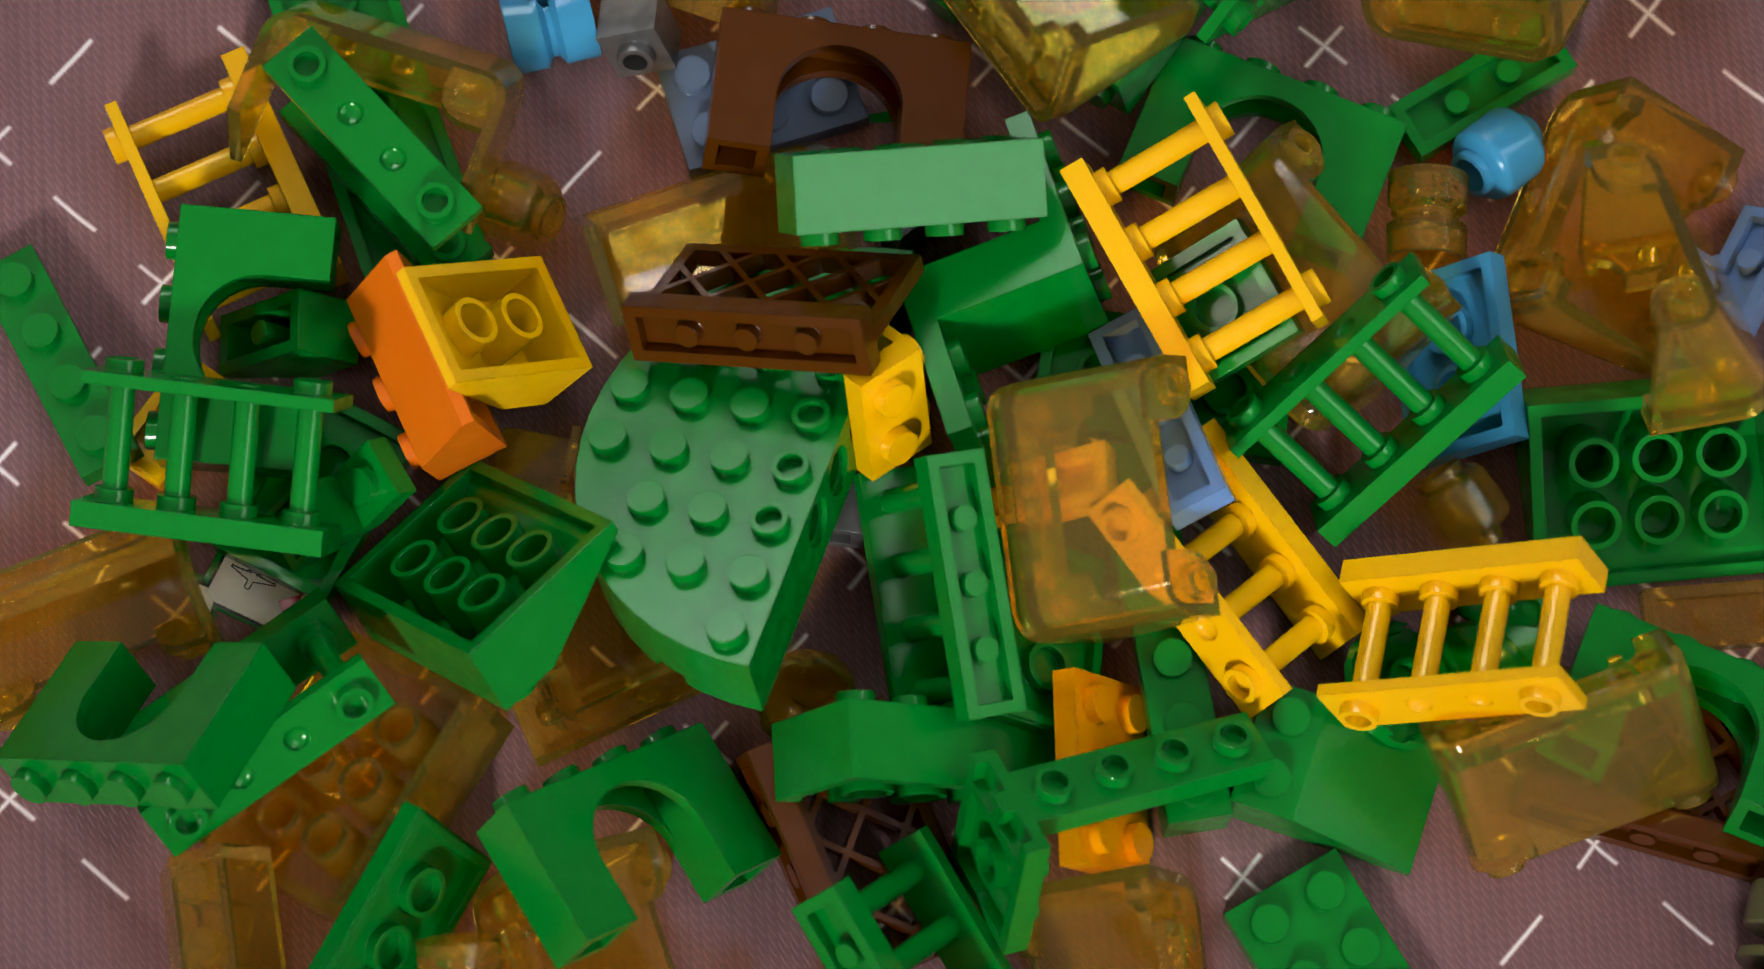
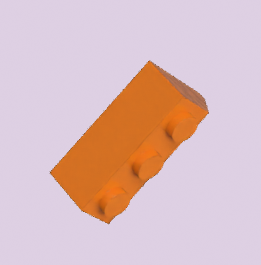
(440, 425)

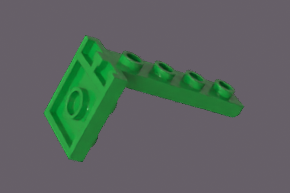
(1006, 814)

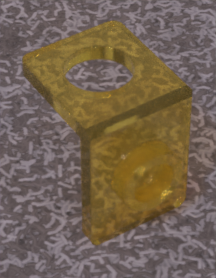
(541, 459)

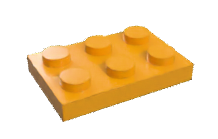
(1089, 716)

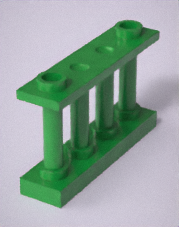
(375, 154)
(1390, 457)
(175, 511)
(941, 585)
(346, 698)
(848, 937)

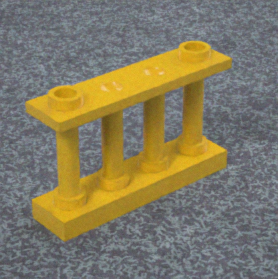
(267, 147)
(1133, 245)
(1282, 567)
(1438, 584)

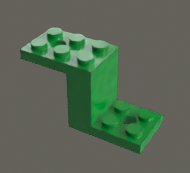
(1006, 302)

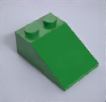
(1337, 785)

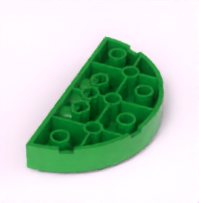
(719, 507)

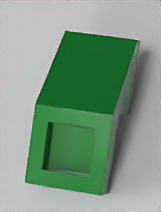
(357, 494)

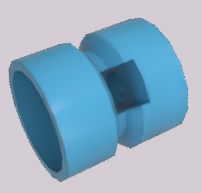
(547, 30)

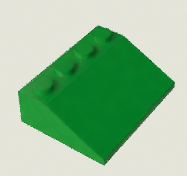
(1642, 501)
(481, 581)

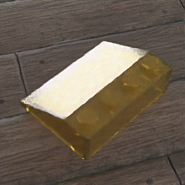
(340, 806)

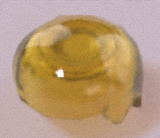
(805, 683)

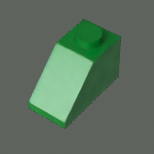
(287, 337)

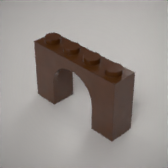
(767, 54)

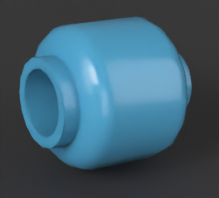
(1499, 153)

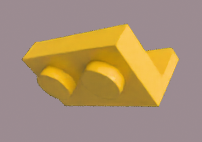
(889, 407)

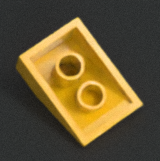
(497, 329)

